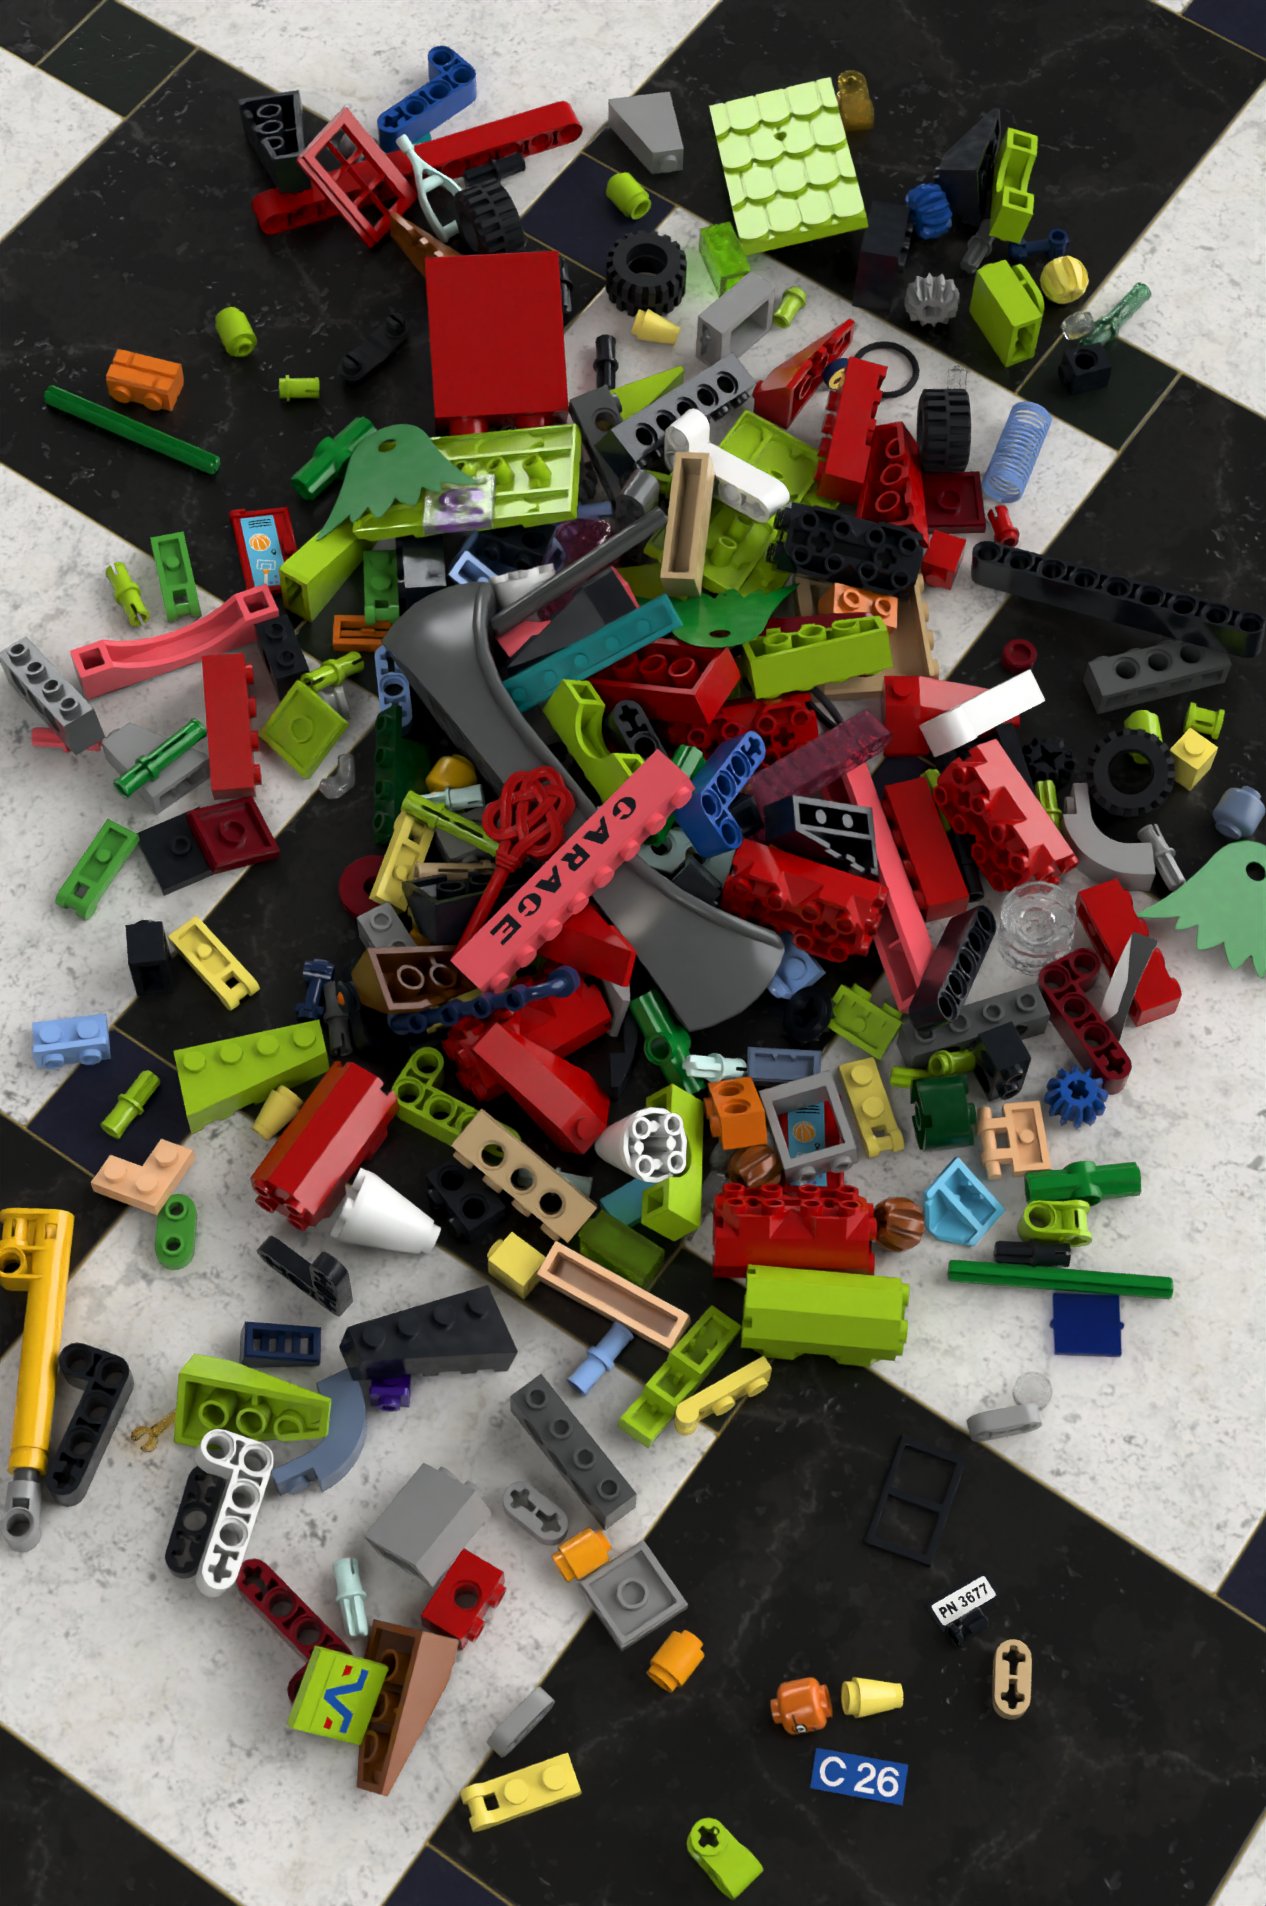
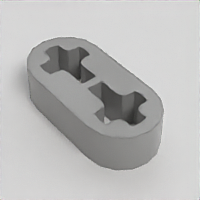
(1004, 1422)
(529, 1520)
(520, 1722)

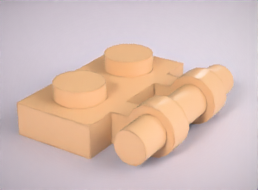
(1024, 1137)

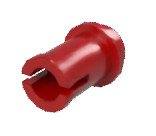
(1003, 528)

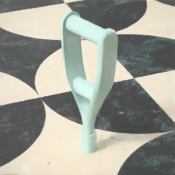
(423, 186)

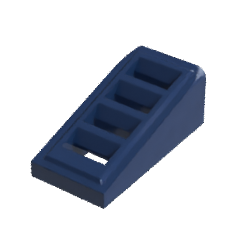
(280, 1358)

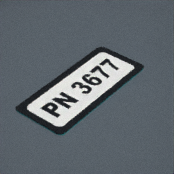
(973, 1593)

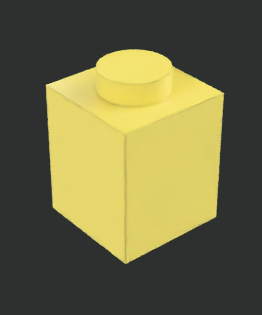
(1192, 758)
(515, 1264)

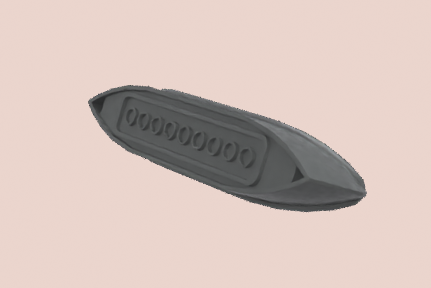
(693, 953)

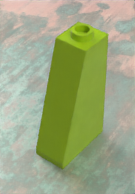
(320, 569)

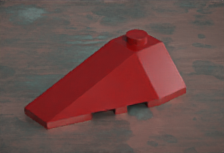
(592, 947)

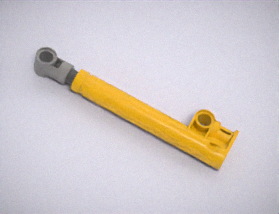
(42, 1246)

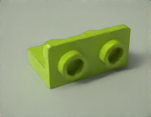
(865, 1022)

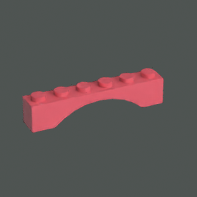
(117, 664)

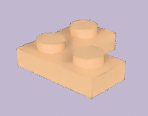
(146, 1185)

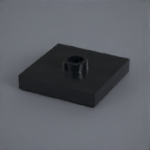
(173, 854)

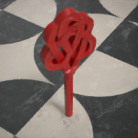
(531, 831)

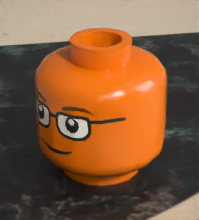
(802, 1706)

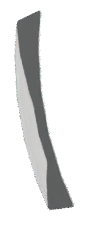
(1125, 982)

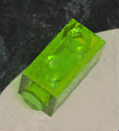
(722, 256)
(620, 1249)

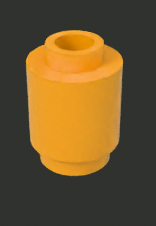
(582, 1554)
(676, 1660)

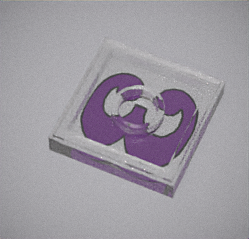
(460, 506)

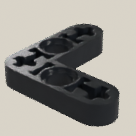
(322, 1280)

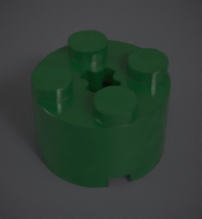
(942, 1112)

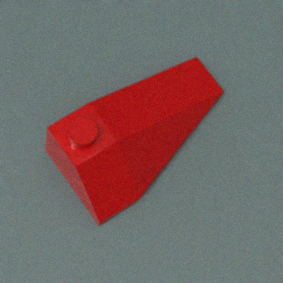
(796, 380)
(915, 700)
(549, 1089)

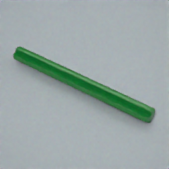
(132, 429)
(1060, 1279)

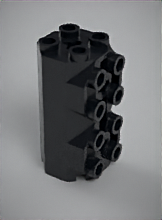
(845, 550)

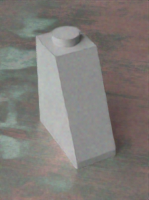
(649, 130)
(175, 781)

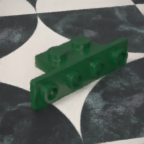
(399, 768)

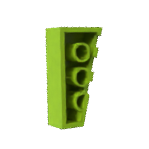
(815, 655)
(245, 1069)

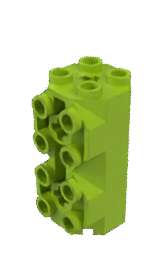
(824, 1313)

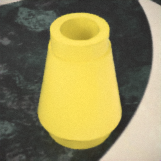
(654, 328)
(276, 1112)
(868, 1697)

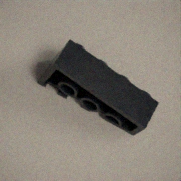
(278, 136)
(421, 566)
(435, 1337)

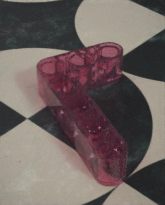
(818, 763)

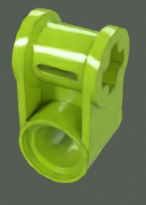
(1062, 1221)
(727, 1862)

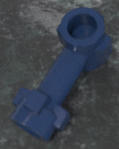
(1054, 246)
(316, 974)

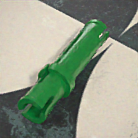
(148, 767)

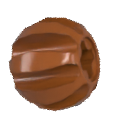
(755, 1166)
(898, 1224)

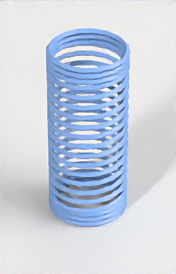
(1025, 432)

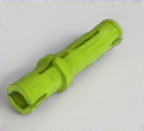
(417, 806)

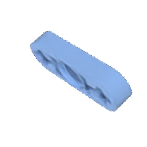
(397, 677)

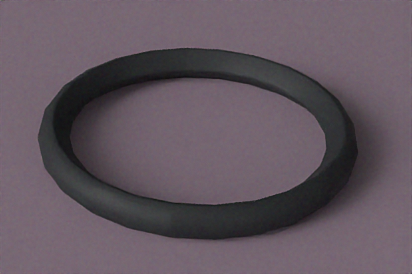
(884, 344)
(829, 707)

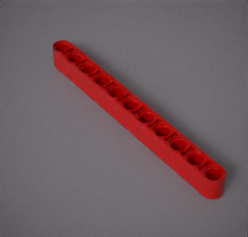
(450, 155)

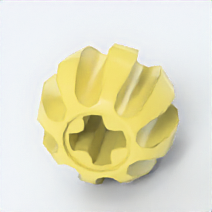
(1064, 280)

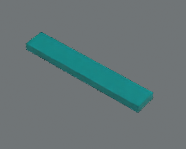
(593, 652)

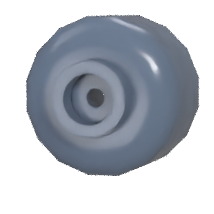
(1239, 812)

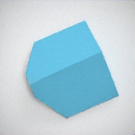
(959, 1206)

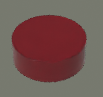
(1019, 656)

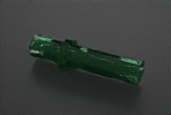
(1135, 299)

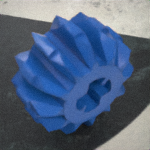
(929, 210)
(1075, 1083)

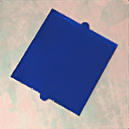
(1086, 1325)

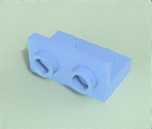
(795, 971)
(71, 1041)

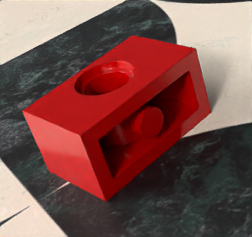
(470, 1576)

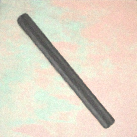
(578, 571)

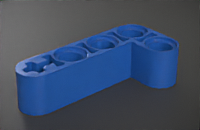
(446, 94)
(717, 783)

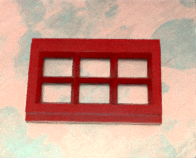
(334, 194)

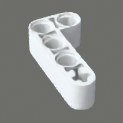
(734, 480)
(981, 713)
(228, 1515)

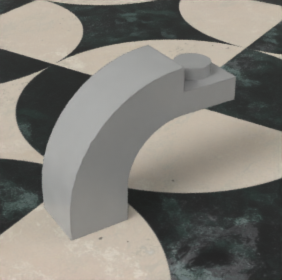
(1100, 856)

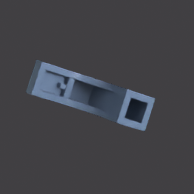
(341, 1447)

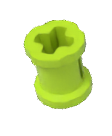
(1204, 720)

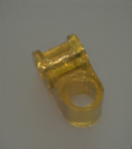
(854, 102)

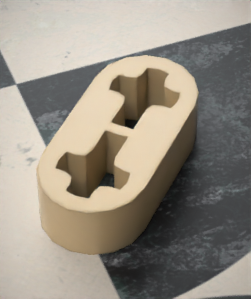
(1002, 1679)

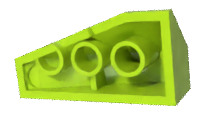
(245, 1402)

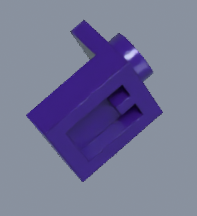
(390, 1393)

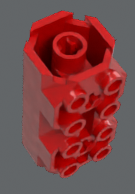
(780, 722)
(1010, 825)
(818, 904)
(551, 1023)
(324, 1146)
(805, 1231)

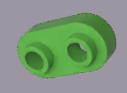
(176, 1229)

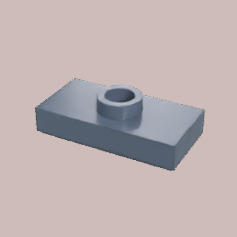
(779, 1066)

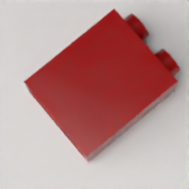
(496, 341)

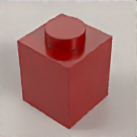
(942, 560)

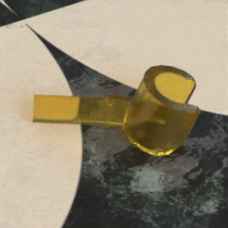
(153, 1432)

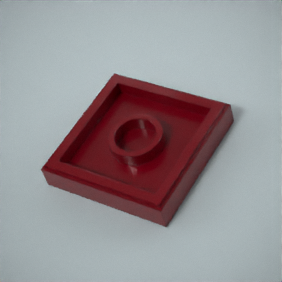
(954, 502)
(232, 834)

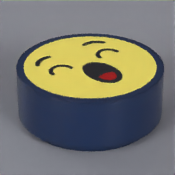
(833, 373)

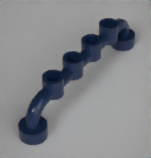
(560, 983)

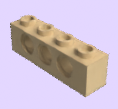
(575, 1205)

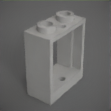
(735, 320)
(802, 1094)

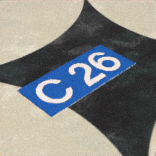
(859, 1776)

